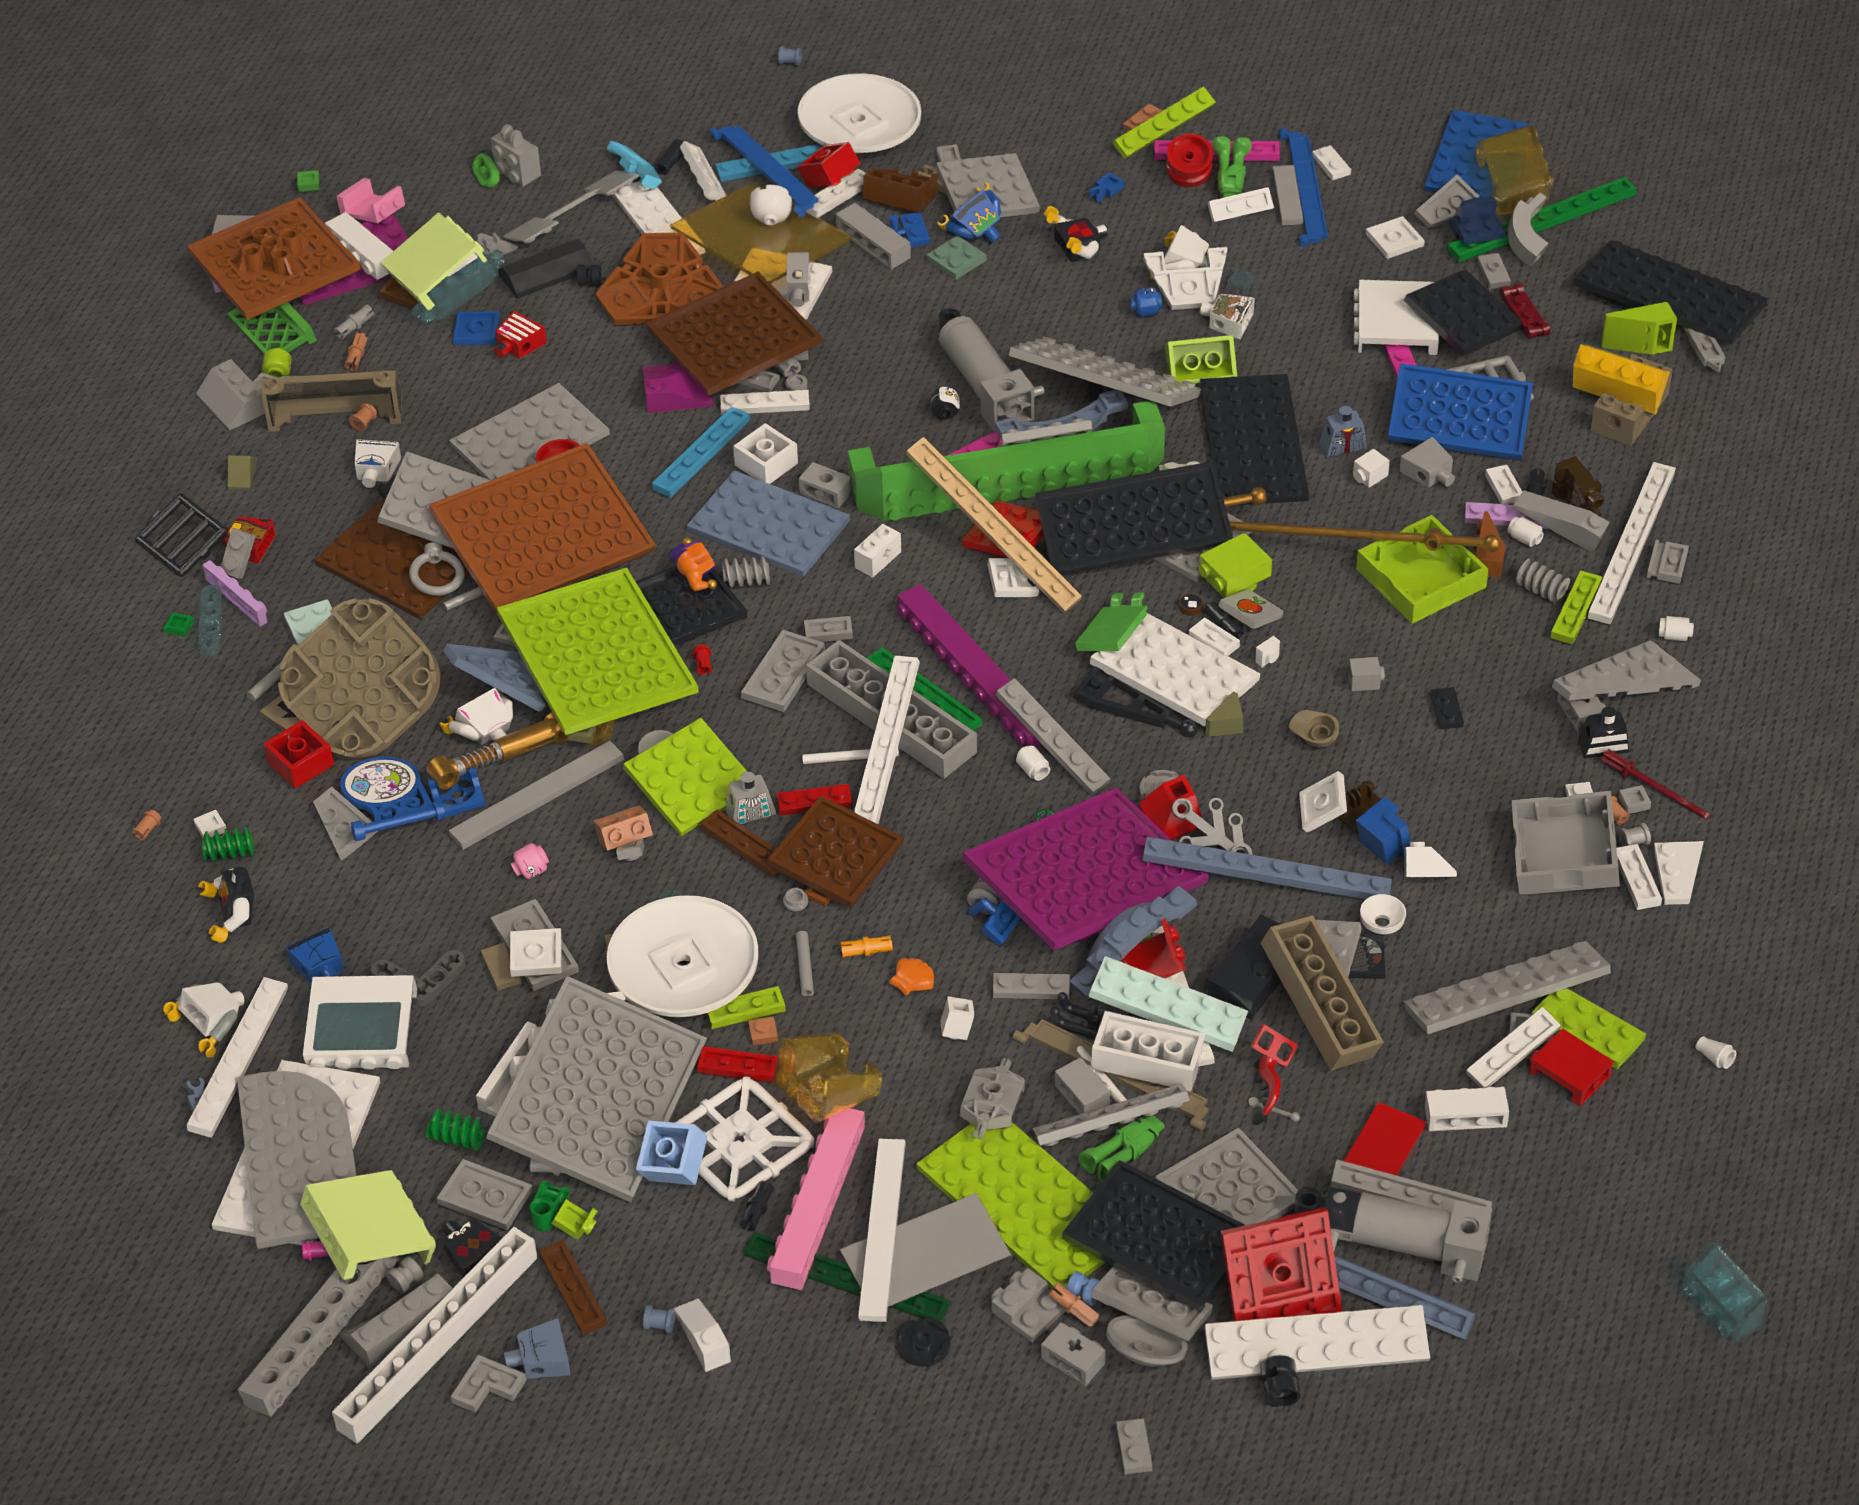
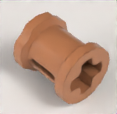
(363, 417)

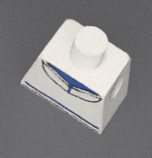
(376, 461)

